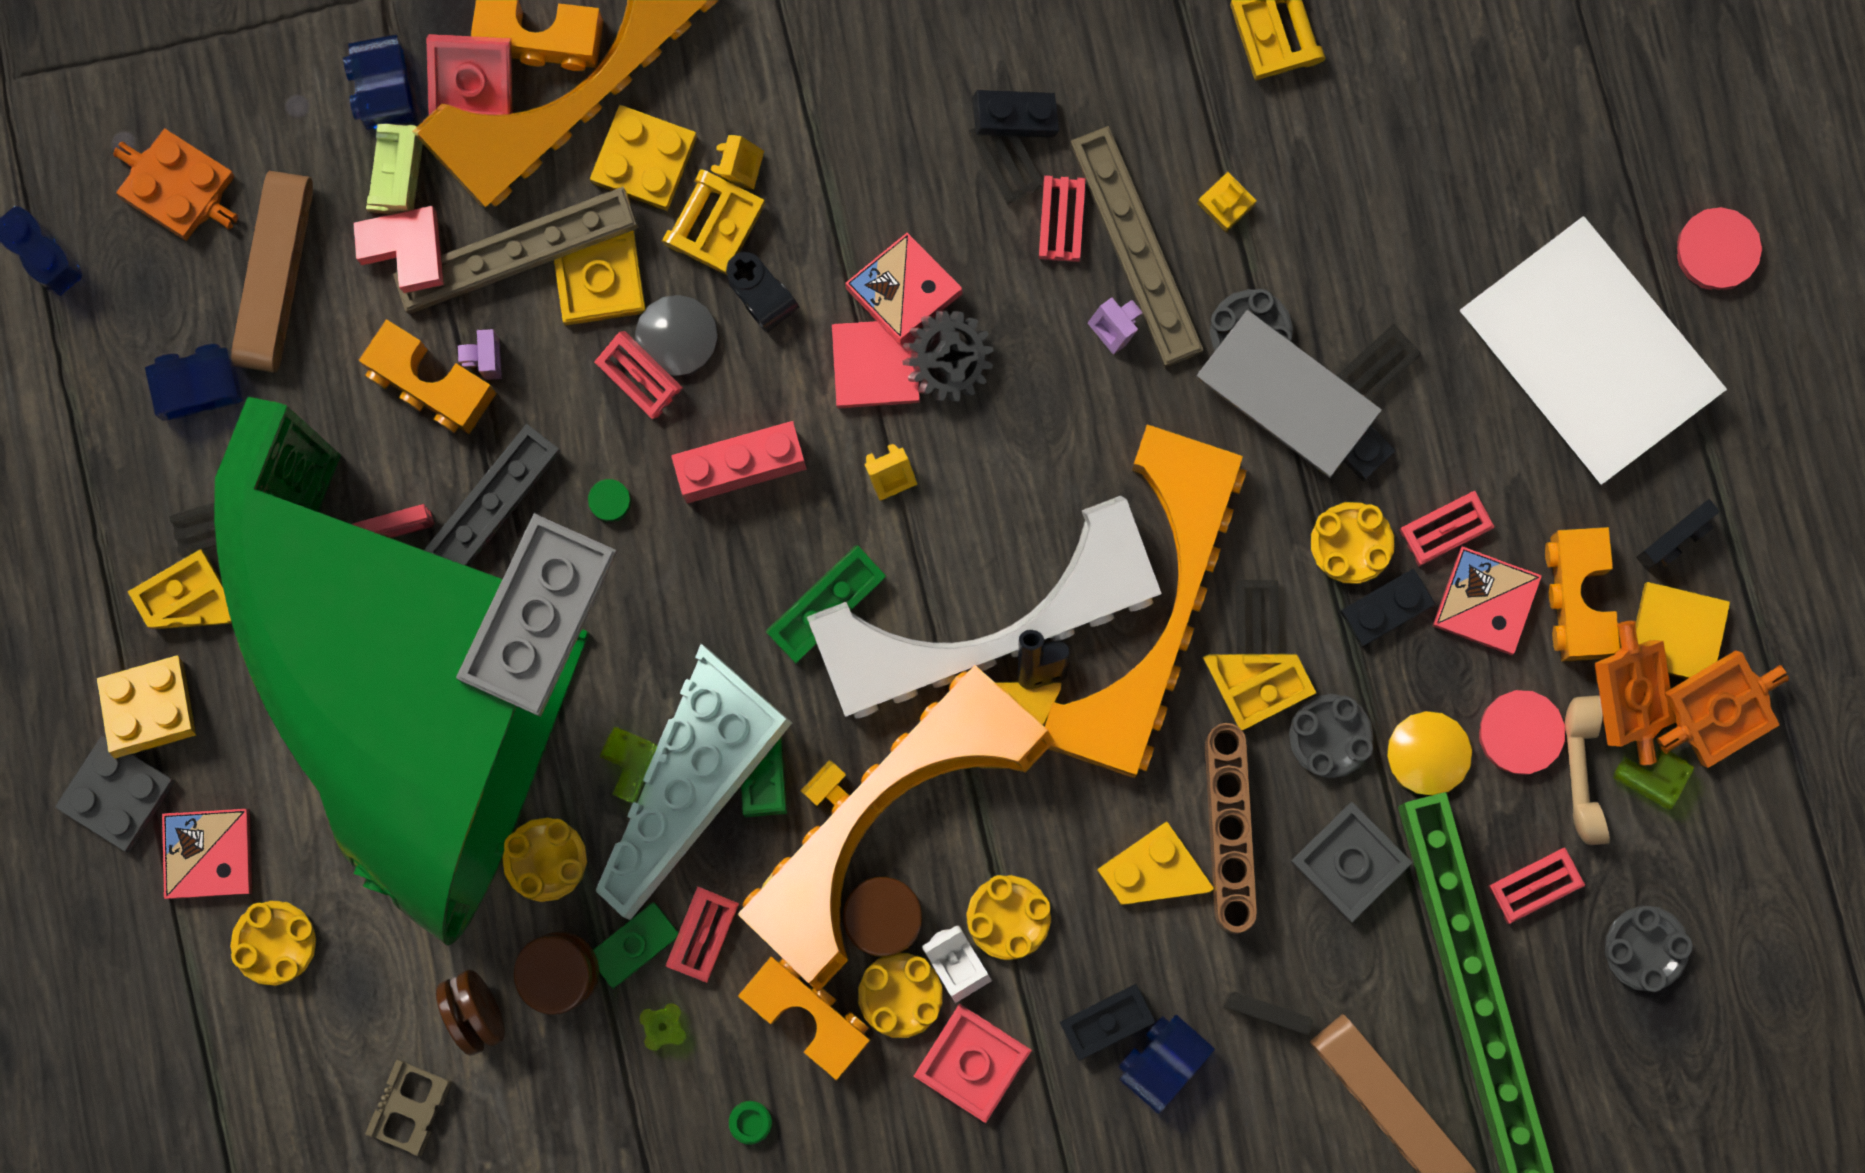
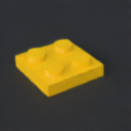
(643, 157)
(146, 707)

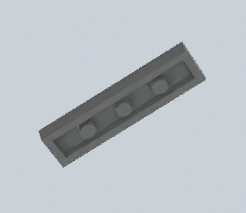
(494, 497)

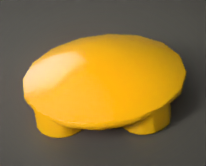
(1352, 542)
(1429, 753)
(544, 859)
(1008, 917)
(273, 943)
(900, 995)

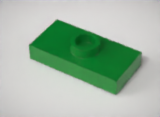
(765, 787)
(634, 945)

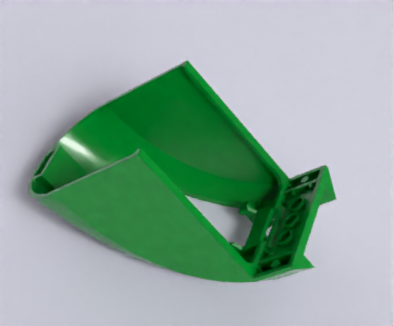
(359, 674)

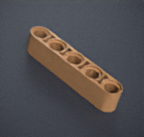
(272, 271)
(1238, 808)
(1387, 1100)

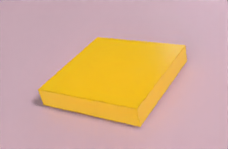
(600, 281)
(1687, 625)

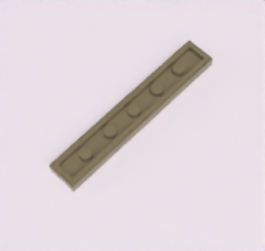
(526, 247)
(1136, 247)

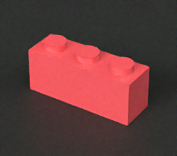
(739, 462)

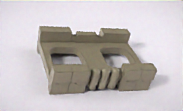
(421, 1113)

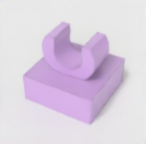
(1115, 324)
(483, 355)

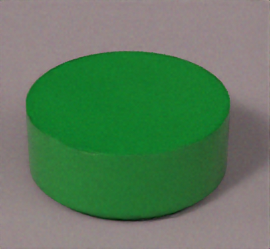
(609, 500)
(750, 1122)

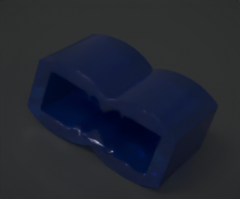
(380, 82)
(38, 251)
(193, 383)
(1165, 1062)

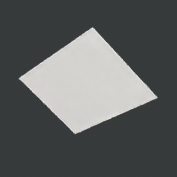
(1593, 350)

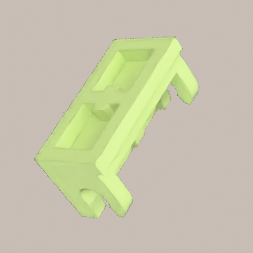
(394, 170)

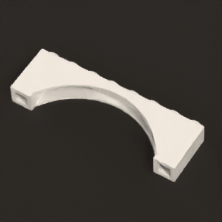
(1102, 578)

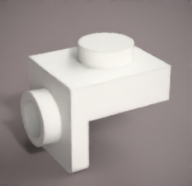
(956, 963)

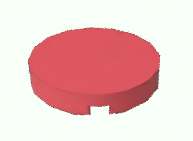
(1718, 249)
(1522, 732)

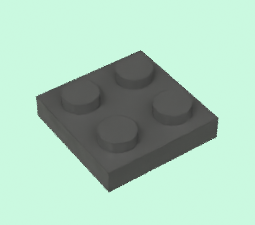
(115, 795)
(1351, 862)

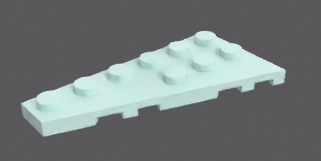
(698, 766)

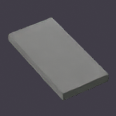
(1288, 393)
(537, 615)

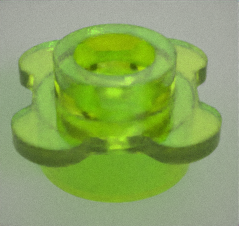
(651, 1022)

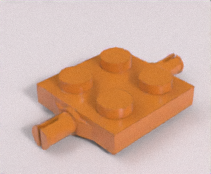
(175, 185)
(1633, 693)
(1722, 708)

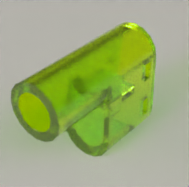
(632, 758)
(1659, 781)

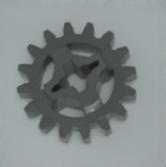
(943, 340)

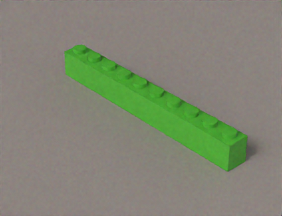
(1474, 986)

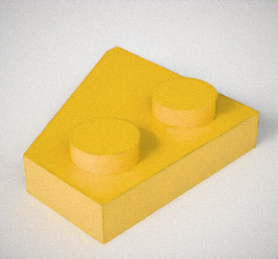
(183, 595)
(1259, 684)

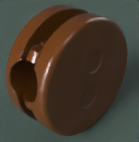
(882, 916)
(556, 972)
(470, 1012)

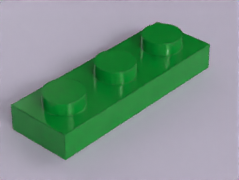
(845, 582)

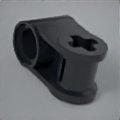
(764, 295)

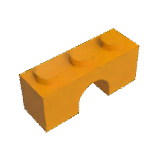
(570, 40)
(395, 360)
(1580, 630)
(837, 1037)

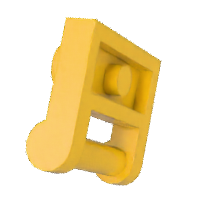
(1266, 38)
(724, 229)

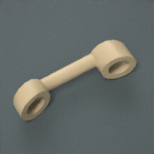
(1583, 722)

